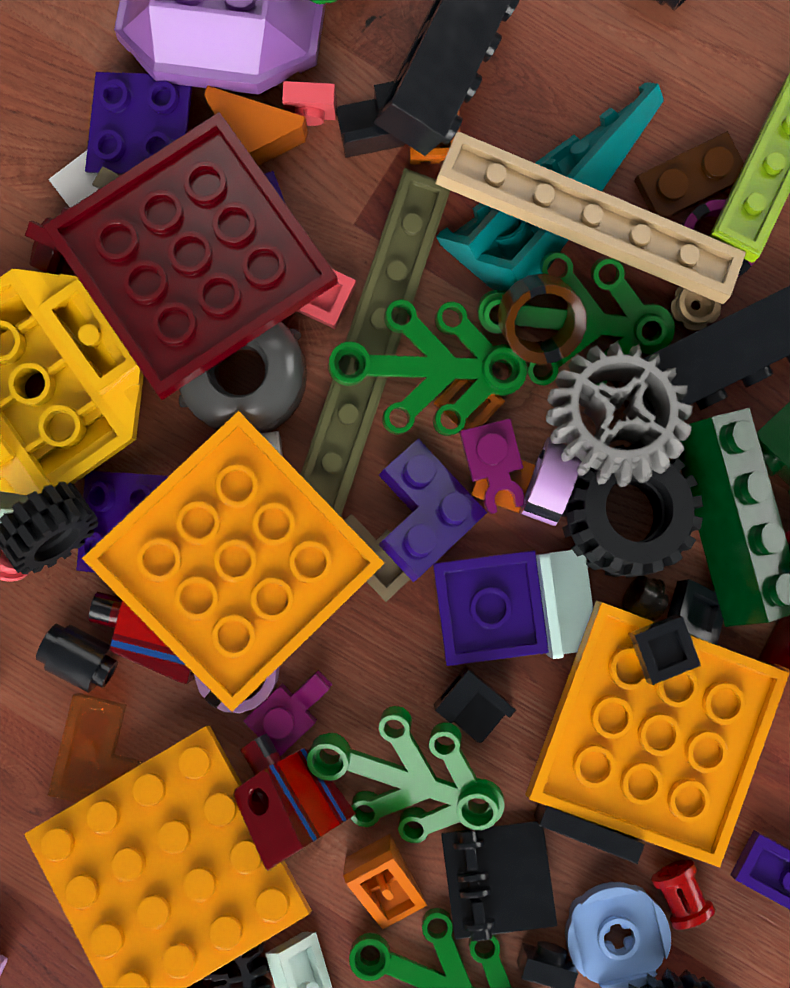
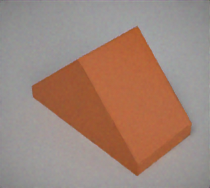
(260, 127)
(383, 882)

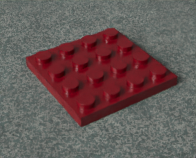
(191, 255)

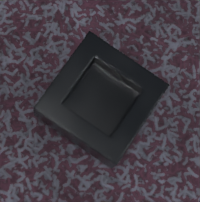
(699, 609)
(664, 649)
(547, 965)

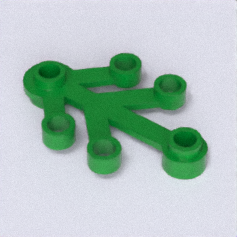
(598, 322)
(437, 366)
(412, 781)
(421, 975)

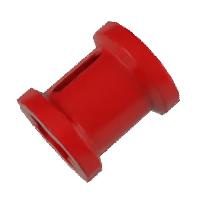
(686, 912)

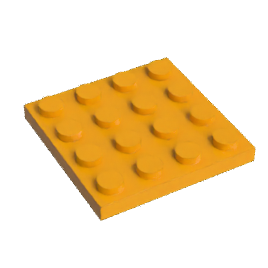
(233, 561)
(659, 756)
(165, 871)

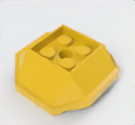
(88, 391)

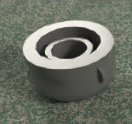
(267, 405)

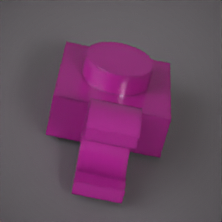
(286, 714)

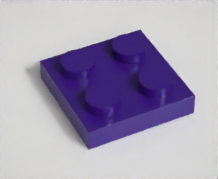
(490, 608)

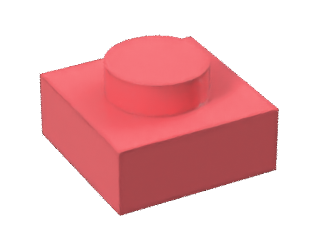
(311, 100)
(331, 304)

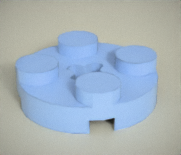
(642, 951)

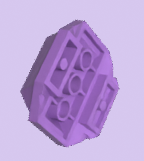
(222, 42)

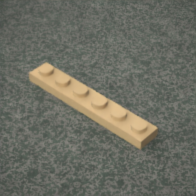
(591, 218)

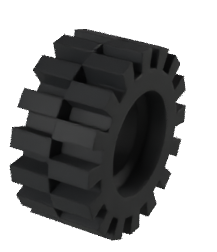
(46, 527)

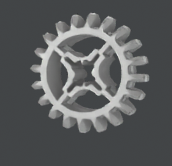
(637, 425)

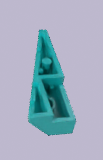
(508, 249)

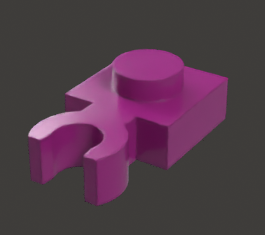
(492, 454)

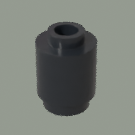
(77, 657)

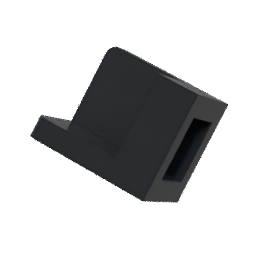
(357, 126)
(473, 705)

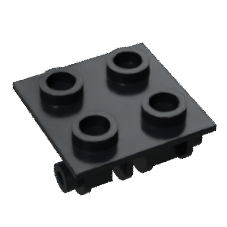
(498, 880)

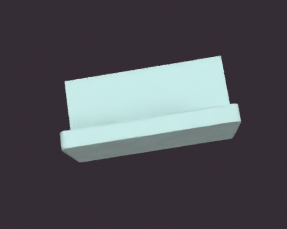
(564, 600)

